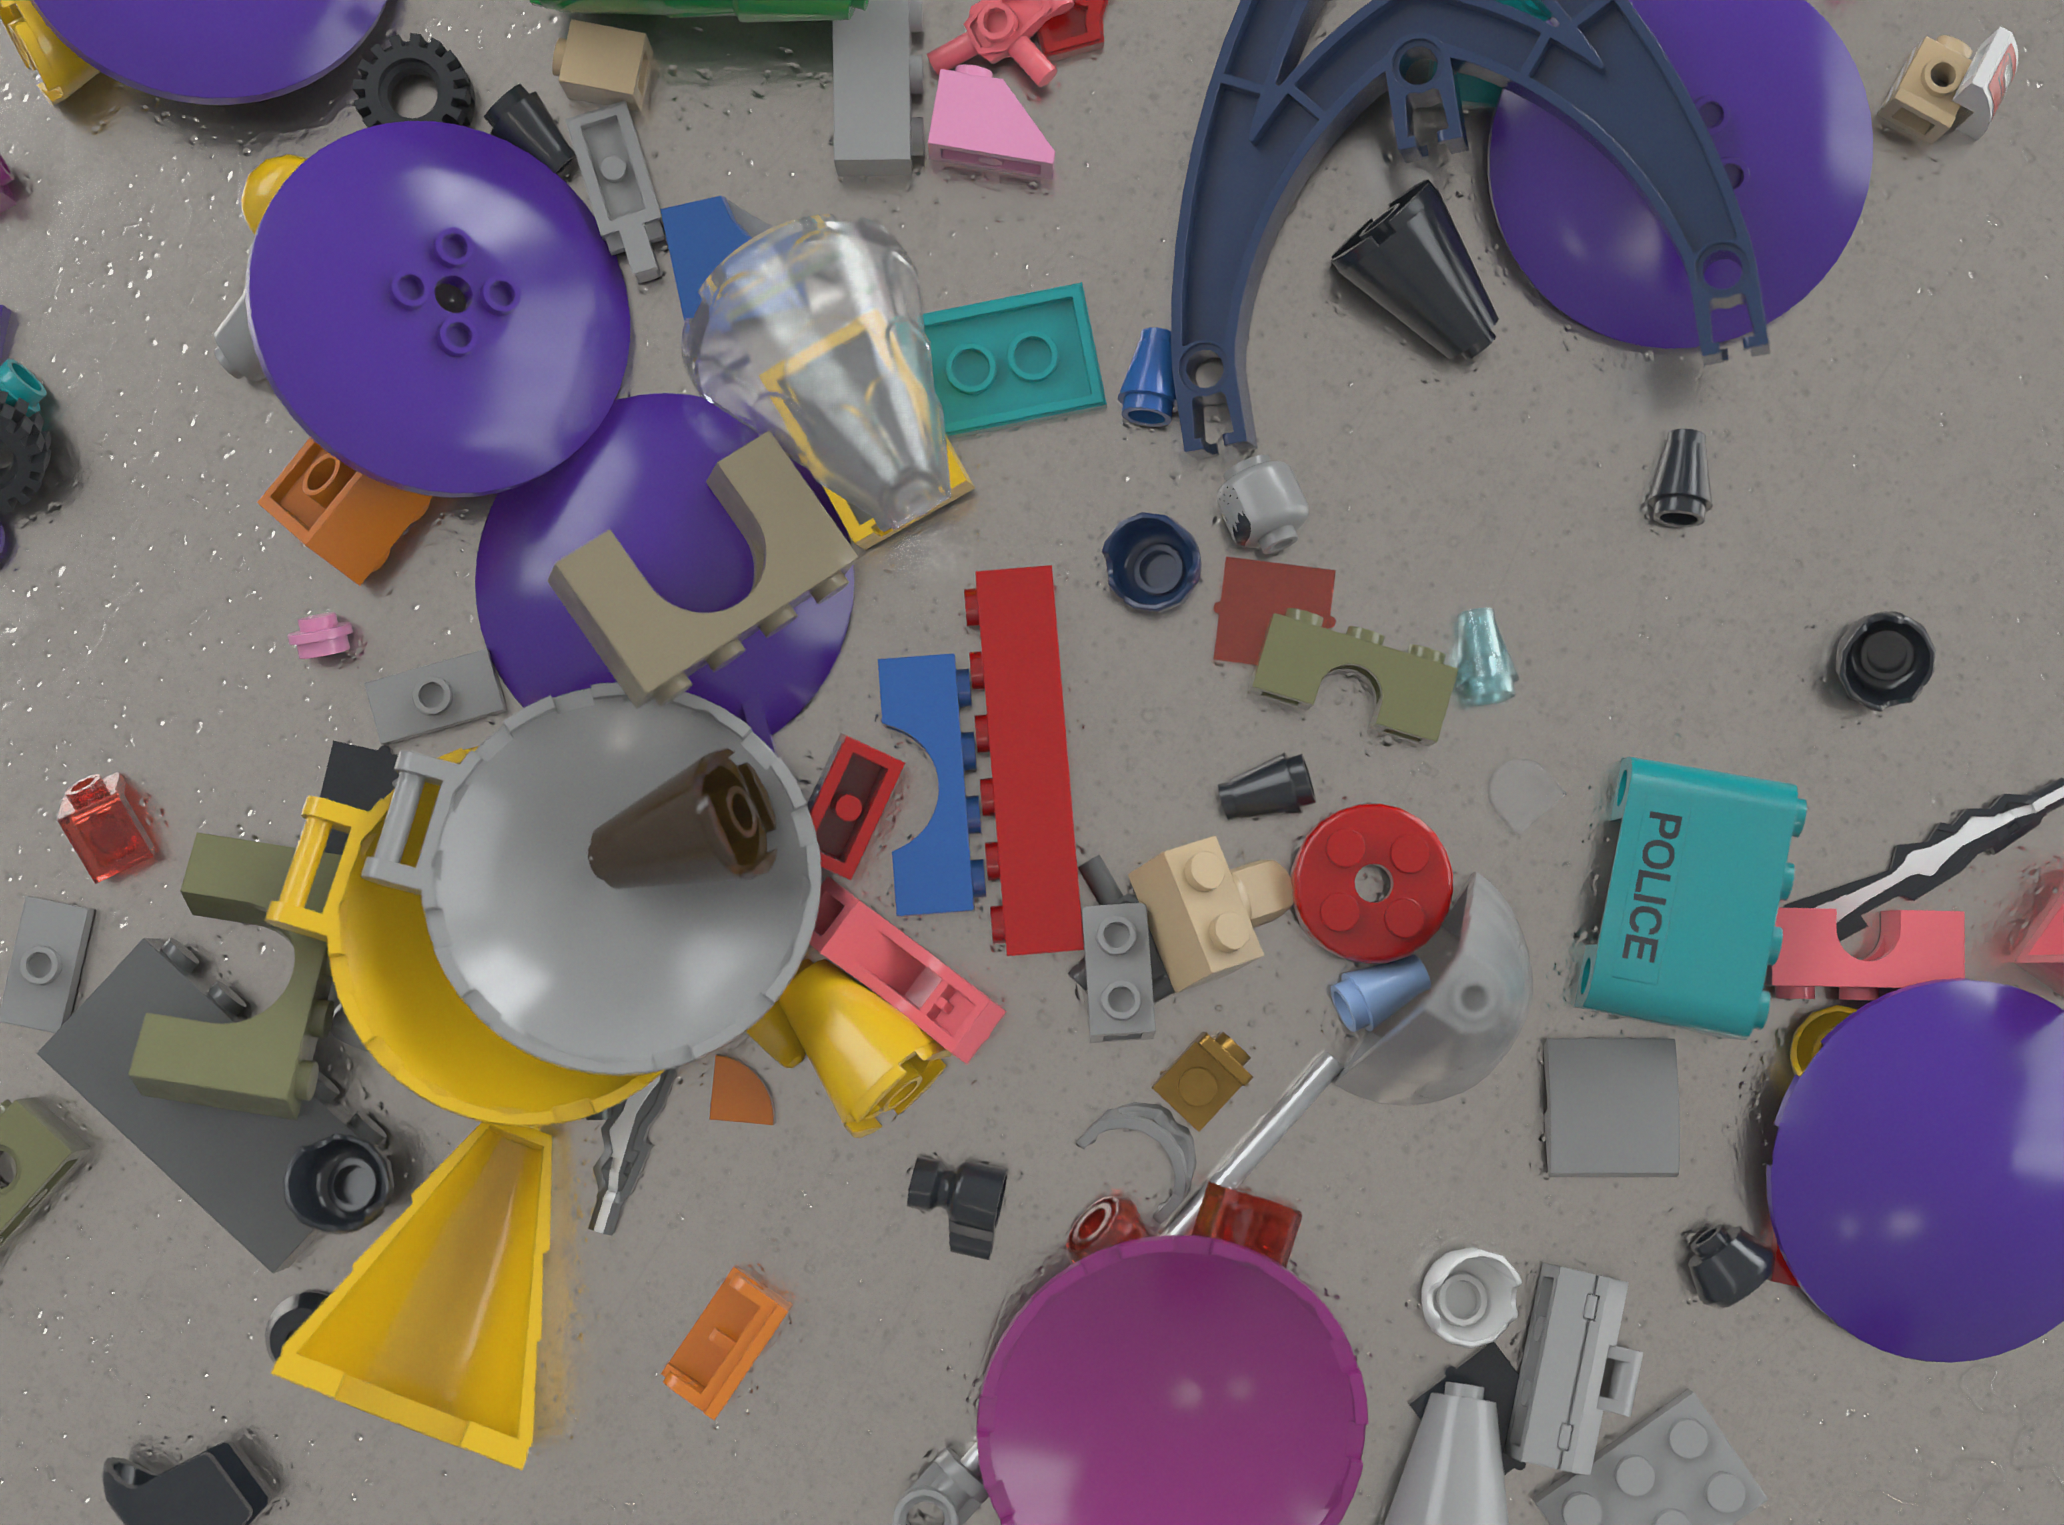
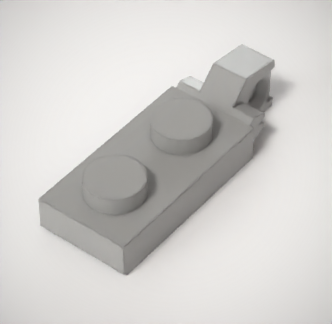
(619, 185)

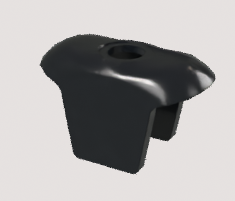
(203, 1490)

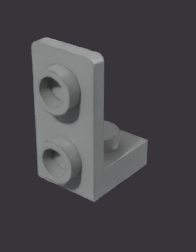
(1118, 973)

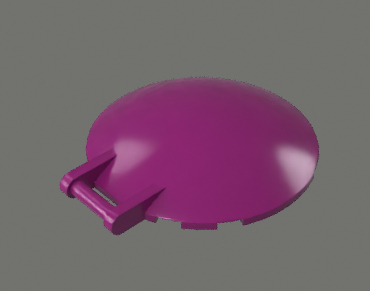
(1172, 1394)

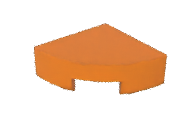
(739, 1094)

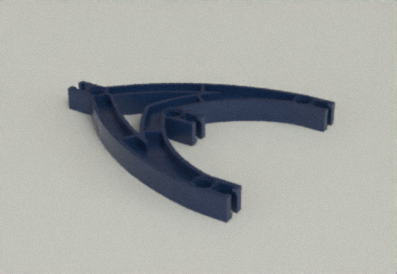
(1275, 121)

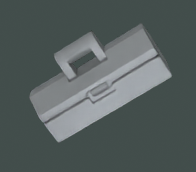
(1563, 1367)

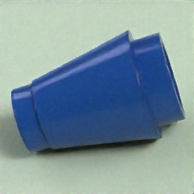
(1149, 385)

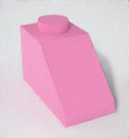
(986, 126)

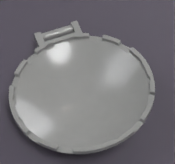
(551, 948)

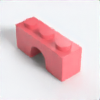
(1910, 951)

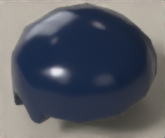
(1152, 562)

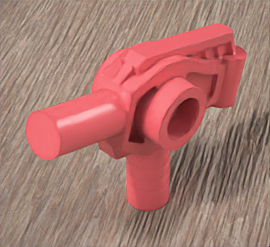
(1000, 31)

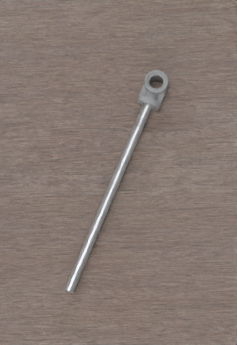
(957, 1482)

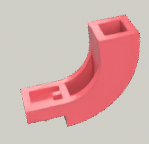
(903, 972)

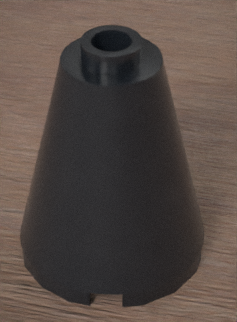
(1421, 273)

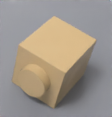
(603, 64)

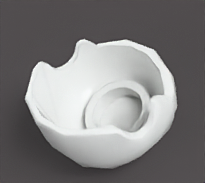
(1470, 1297)

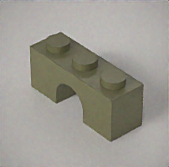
(1408, 687)

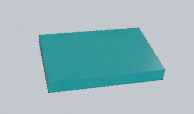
(1014, 360)

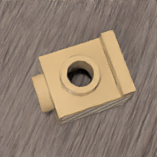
(1916, 100)

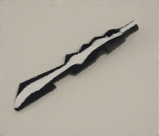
(1947, 852)

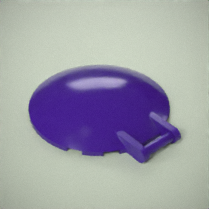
(647, 485)
(1929, 1171)

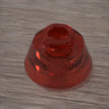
(1105, 1225)

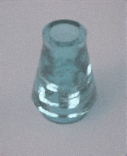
(1483, 660)

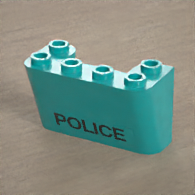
(1693, 898)

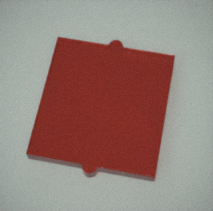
(1258, 590)

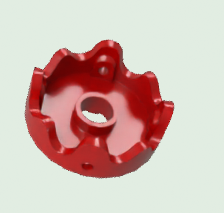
(1326, 891)

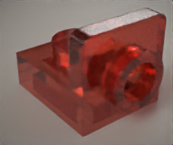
(103, 826)
(1248, 1221)

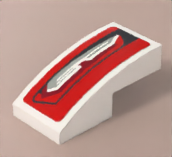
(1986, 82)

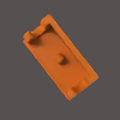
(725, 1342)

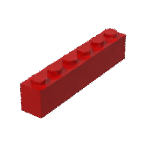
(1028, 761)

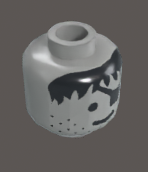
(1262, 504)

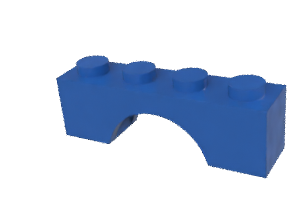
(924, 702)

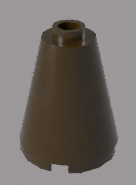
(689, 829)

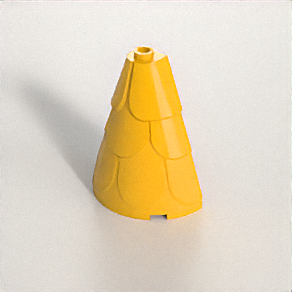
(446, 1304)

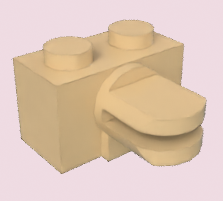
(1206, 912)

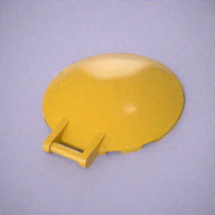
(401, 994)

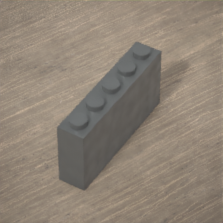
(216, 1155)

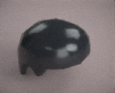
(1885, 660)
(338, 1184)

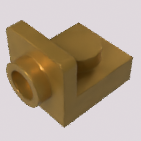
(1204, 1078)

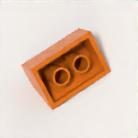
(341, 511)

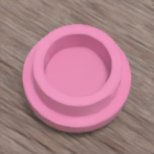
(320, 636)

